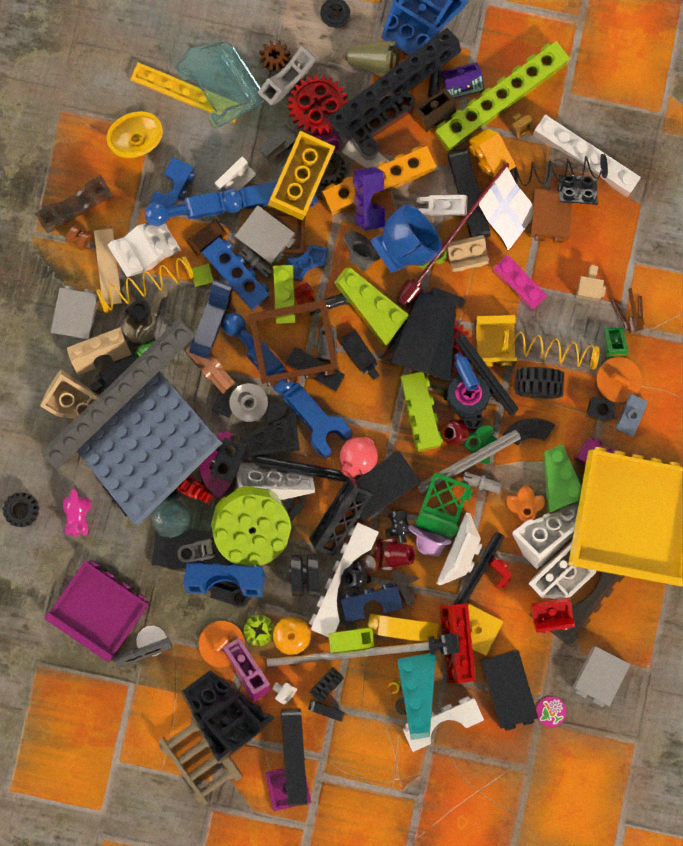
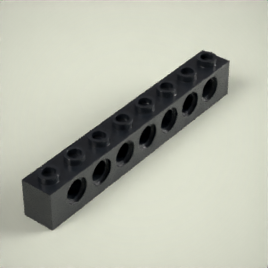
(394, 84)

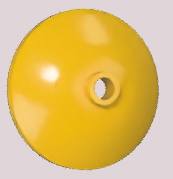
(134, 134)

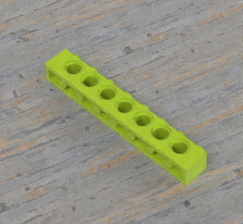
(552, 52)

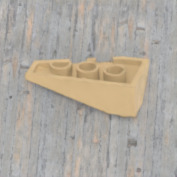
(67, 396)

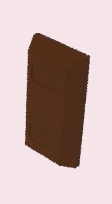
(206, 237)

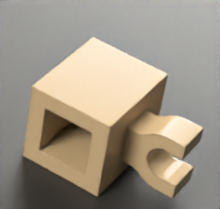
(590, 287)

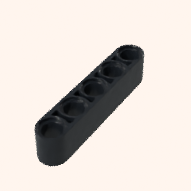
(467, 185)
(294, 757)

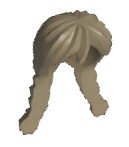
(145, 330)

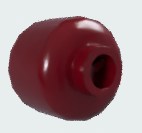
(454, 432)

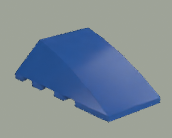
(418, 21)

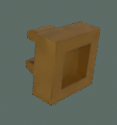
(522, 125)

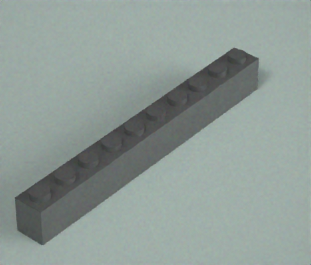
(118, 393)

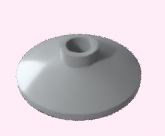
(248, 392)

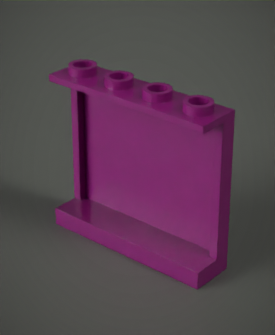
(97, 610)

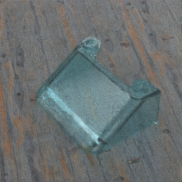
(222, 79)

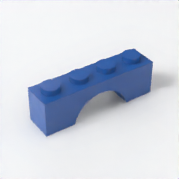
(201, 577)

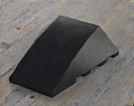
(426, 337)
(224, 715)

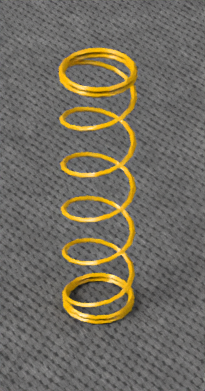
(188, 269)
(594, 358)

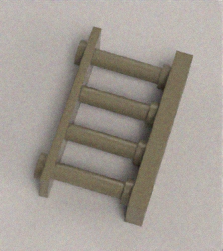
(231, 770)

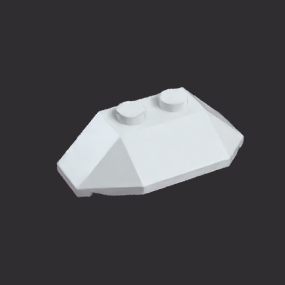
(462, 552)
(559, 579)

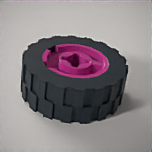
(463, 404)

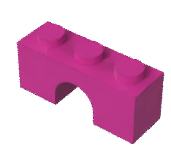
(528, 291)

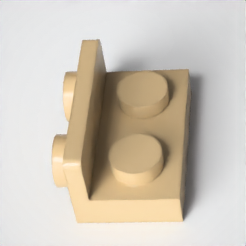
(467, 253)

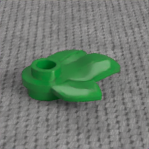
(483, 438)

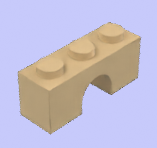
(110, 343)

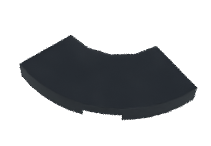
(531, 429)

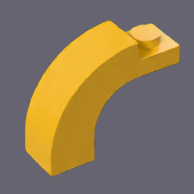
(402, 628)

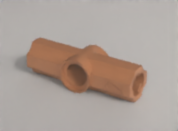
(213, 370)

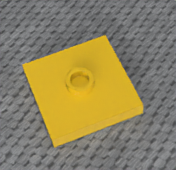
(483, 629)

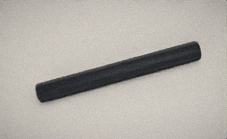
(486, 374)
(300, 468)
(480, 568)

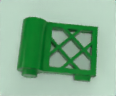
(437, 521)

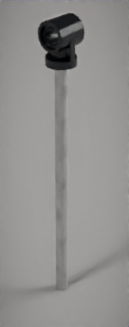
(445, 644)

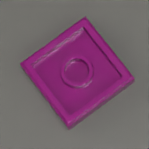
(277, 789)

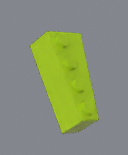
(374, 308)
(420, 411)

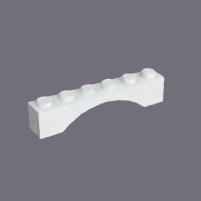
(564, 140)
(327, 618)

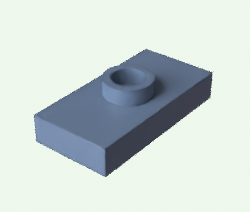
(631, 415)

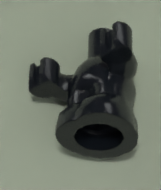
(399, 525)
(355, 578)

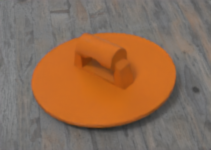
(618, 379)
(213, 640)

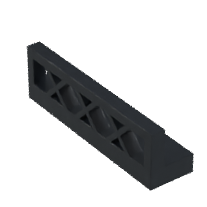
(336, 516)

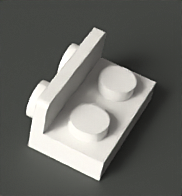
(236, 176)

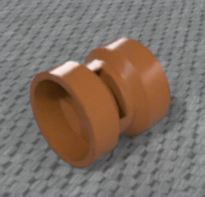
(79, 238)

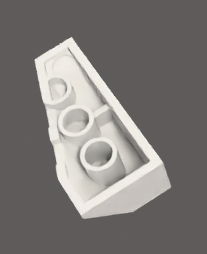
(280, 483)
(546, 535)

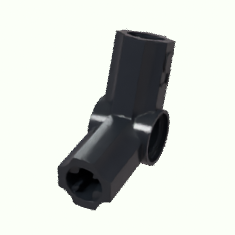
(228, 594)

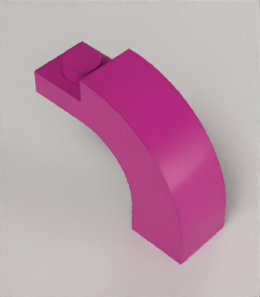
(215, 484)

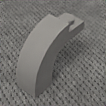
(281, 84)

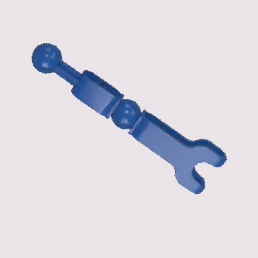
(214, 203)
(293, 393)

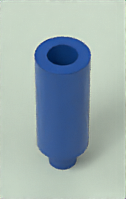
(466, 372)

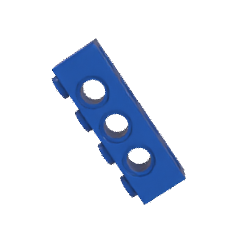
(251, 299)

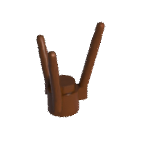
(635, 322)

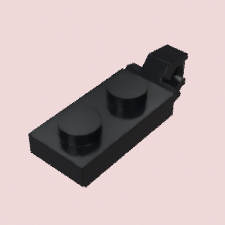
(360, 354)
(112, 372)

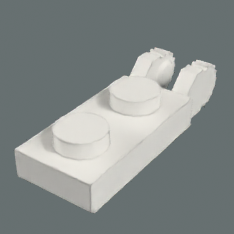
(444, 205)

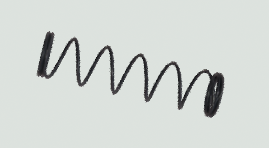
(603, 165)

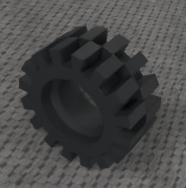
(338, 174)
(9, 509)
(326, 684)

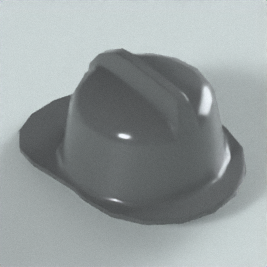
(361, 250)

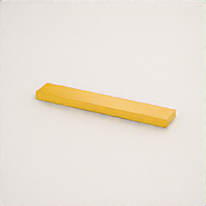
(172, 87)

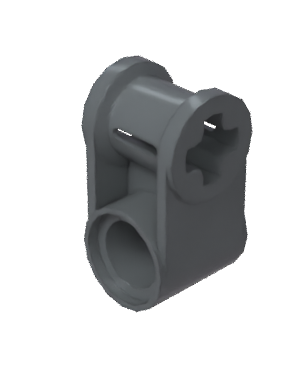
(323, 353)
(198, 551)

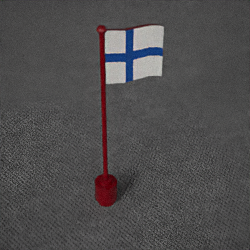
(503, 207)

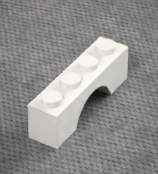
(465, 712)

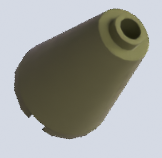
(374, 57)

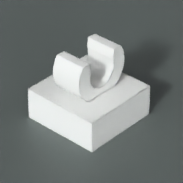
(284, 692)

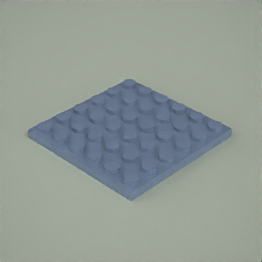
(148, 448)

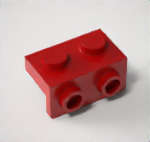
(552, 615)

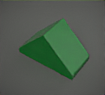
(615, 342)

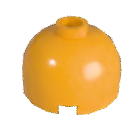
(291, 635)

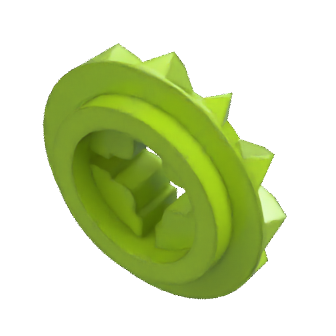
(250, 633)

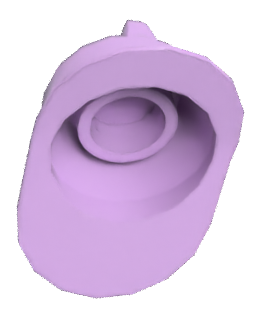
(428, 542)

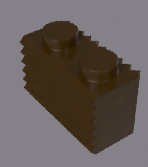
(435, 110)

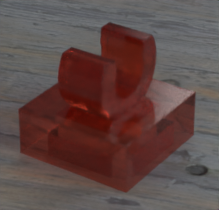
(303, 292)

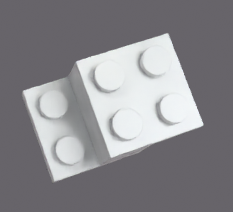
(143, 248)

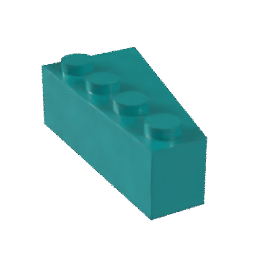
(417, 685)

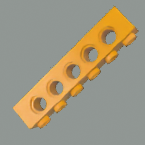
(420, 155)

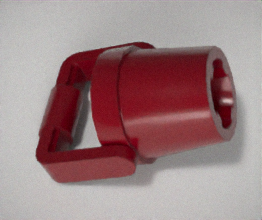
(395, 554)

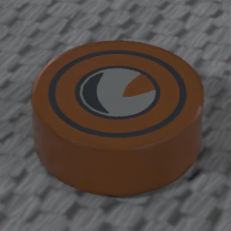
(370, 563)

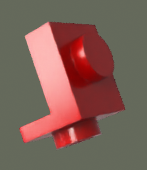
(501, 568)

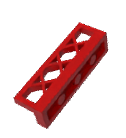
(462, 662)

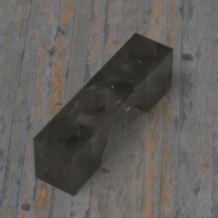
(60, 213)

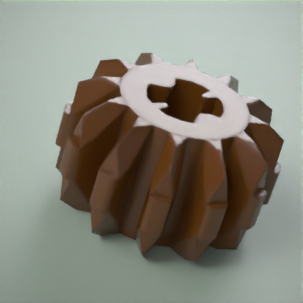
(281, 53)

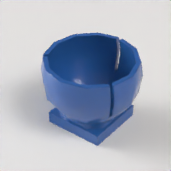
(407, 239)

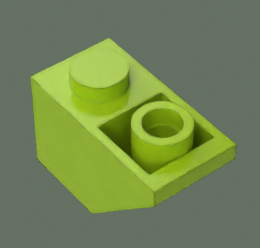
(351, 640)

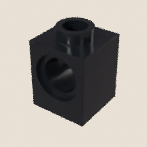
(592, 411)

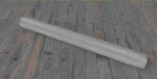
(472, 459)

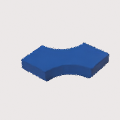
(312, 258)

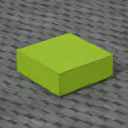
(202, 275)

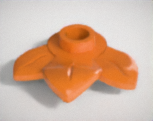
(525, 501)

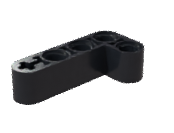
(385, 122)

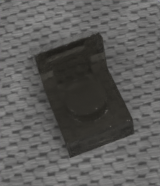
(402, 581)

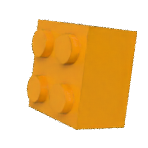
(491, 152)

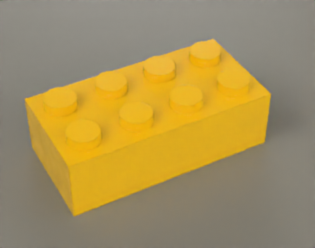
(301, 175)

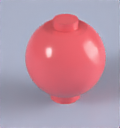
(358, 456)

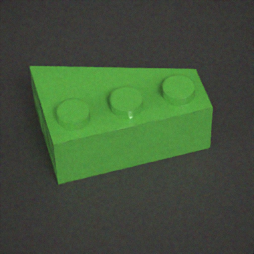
(560, 479)

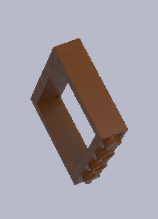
(290, 311)

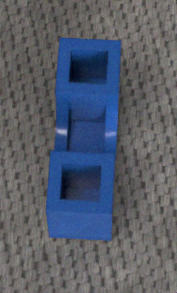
(181, 175)

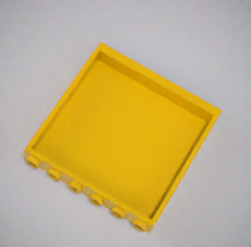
(630, 518)

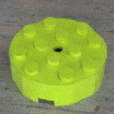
(251, 526)

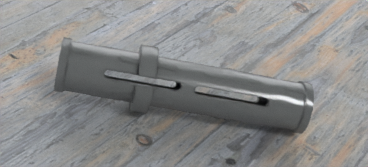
(142, 653)

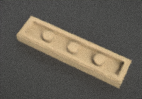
(107, 266)

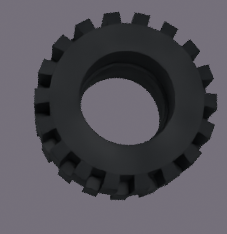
(539, 382)

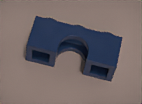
(354, 605)

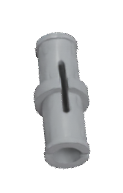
(481, 482)

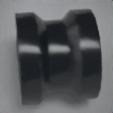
(476, 422)

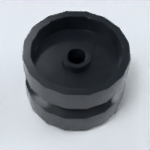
(303, 575)

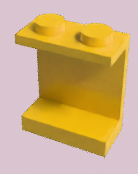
(489, 337)

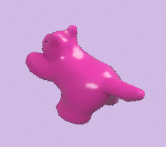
(76, 511)

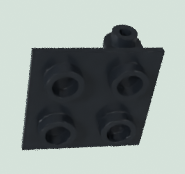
(578, 191)

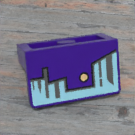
(463, 80)

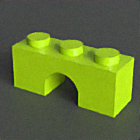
(284, 290)

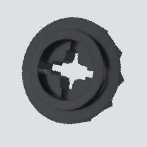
(337, 5)

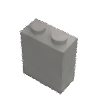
(265, 235)
(75, 313)
(600, 676)

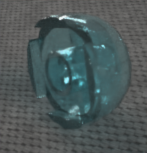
(171, 518)

